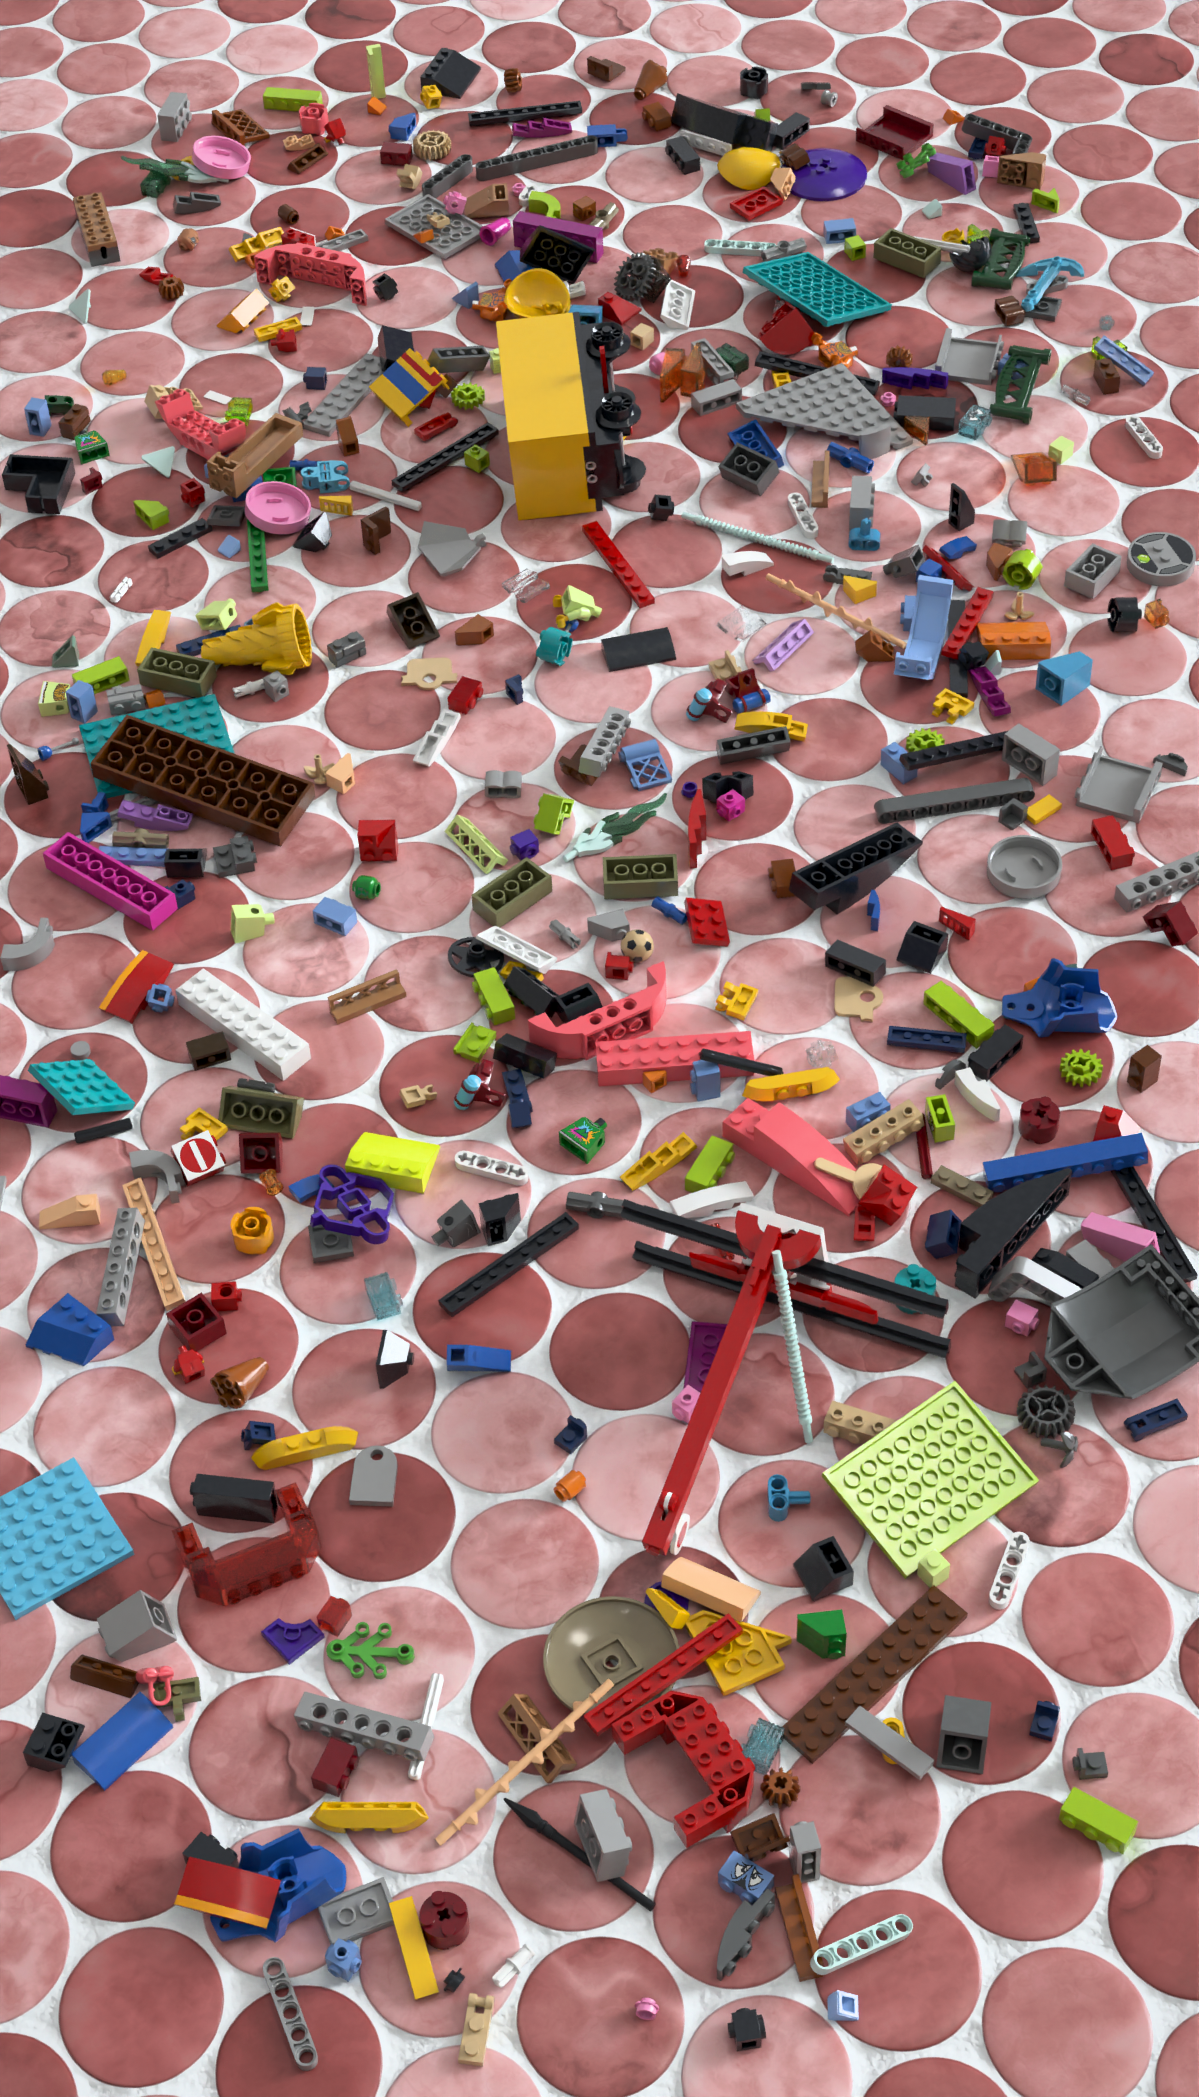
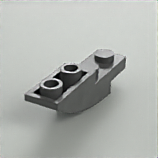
(736, 1938)

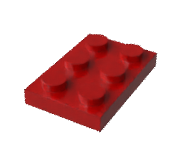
(756, 203)
(706, 922)

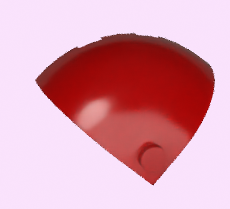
(786, 332)

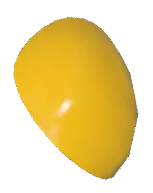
(748, 167)
(537, 294)

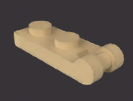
(476, 2030)

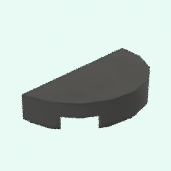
(1172, 762)
(949, 1073)

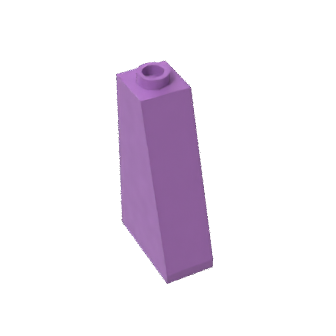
(953, 171)

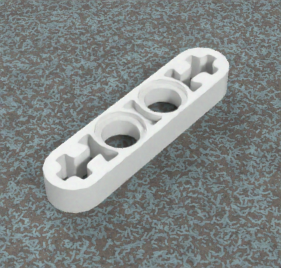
(1135, 425)
(803, 515)
(490, 1170)
(1009, 1570)

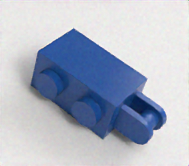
(607, 134)

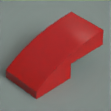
(154, 275)
(864, 1224)

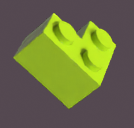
(552, 813)

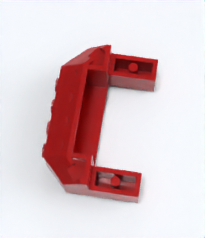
(710, 1750)

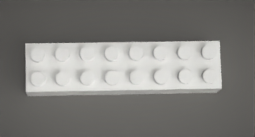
(243, 1024)

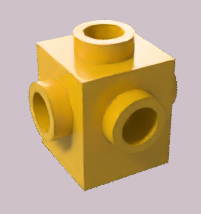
(431, 96)
(281, 289)

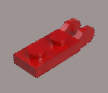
(435, 426)

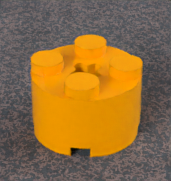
(252, 1231)

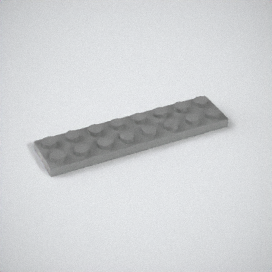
(344, 396)

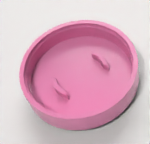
(221, 157)
(277, 507)

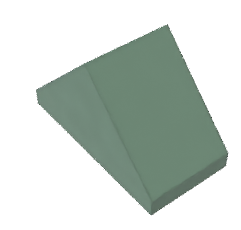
(67, 654)

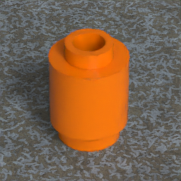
(570, 1485)

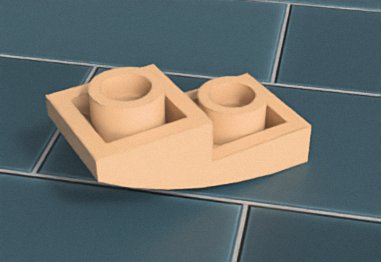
(293, 144)

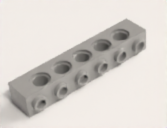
(604, 741)
(1158, 883)
(120, 1266)
(355, 1717)

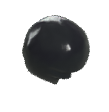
(976, 258)

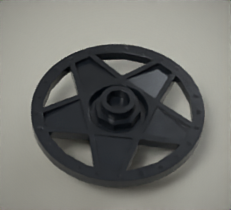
(473, 956)

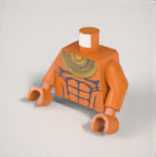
(492, 304)
(834, 353)

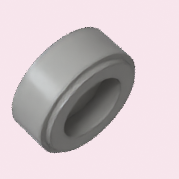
(80, 1050)

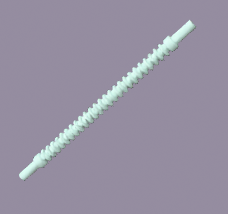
(813, 554)
(796, 1369)

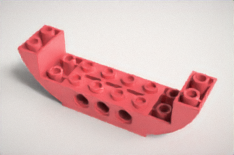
(313, 265)
(196, 430)
(617, 1021)

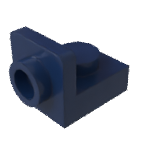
(514, 688)
(257, 1433)
(572, 1435)
(1045, 1720)

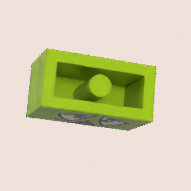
(939, 1118)

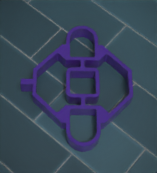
(359, 1215)

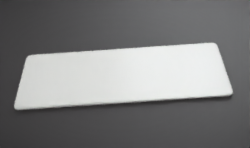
(217, 397)

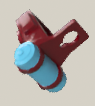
(706, 702)
(476, 1087)

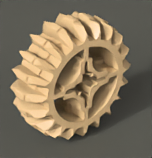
(432, 145)

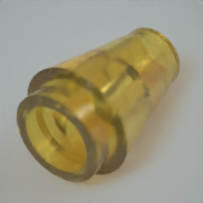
(113, 376)

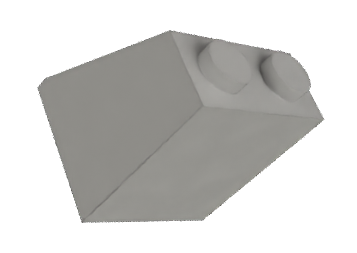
(136, 1627)

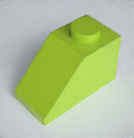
(152, 513)

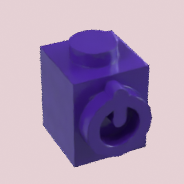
(524, 845)

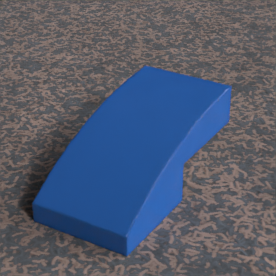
(956, 547)
(873, 910)
(306, 1188)

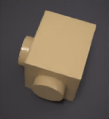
(642, 336)

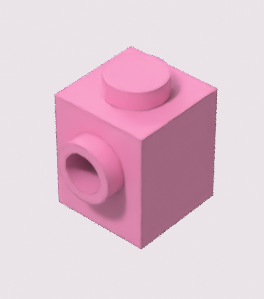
(1022, 1318)
(685, 1403)

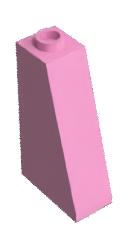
(1117, 1236)

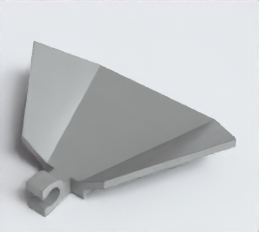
(448, 547)

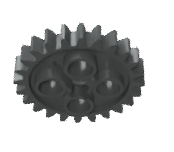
(631, 287)

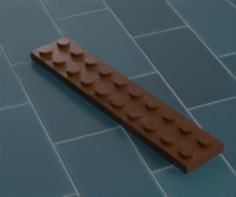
(873, 1673)

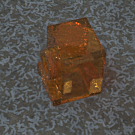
(1156, 614)

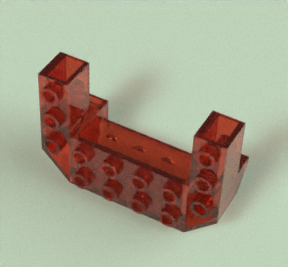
(255, 1567)

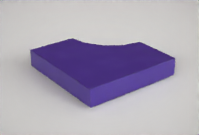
(292, 1639)

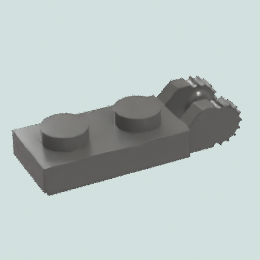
(836, 574)

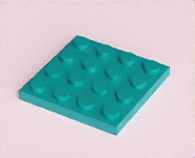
(81, 1086)

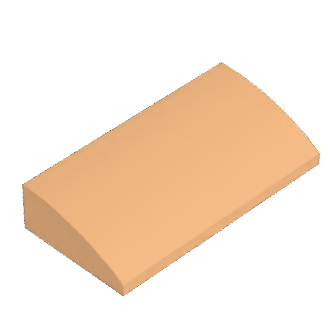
(709, 1588)

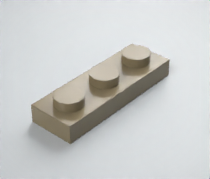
(961, 1186)

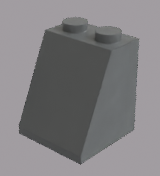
(963, 1734)

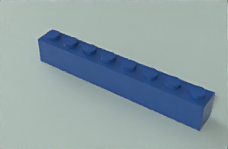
(1081, 1159)

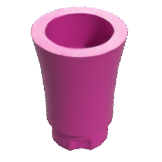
(494, 231)

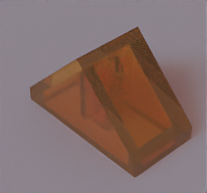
(917, 427)

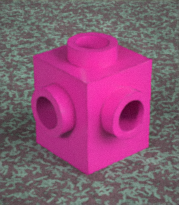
(730, 805)

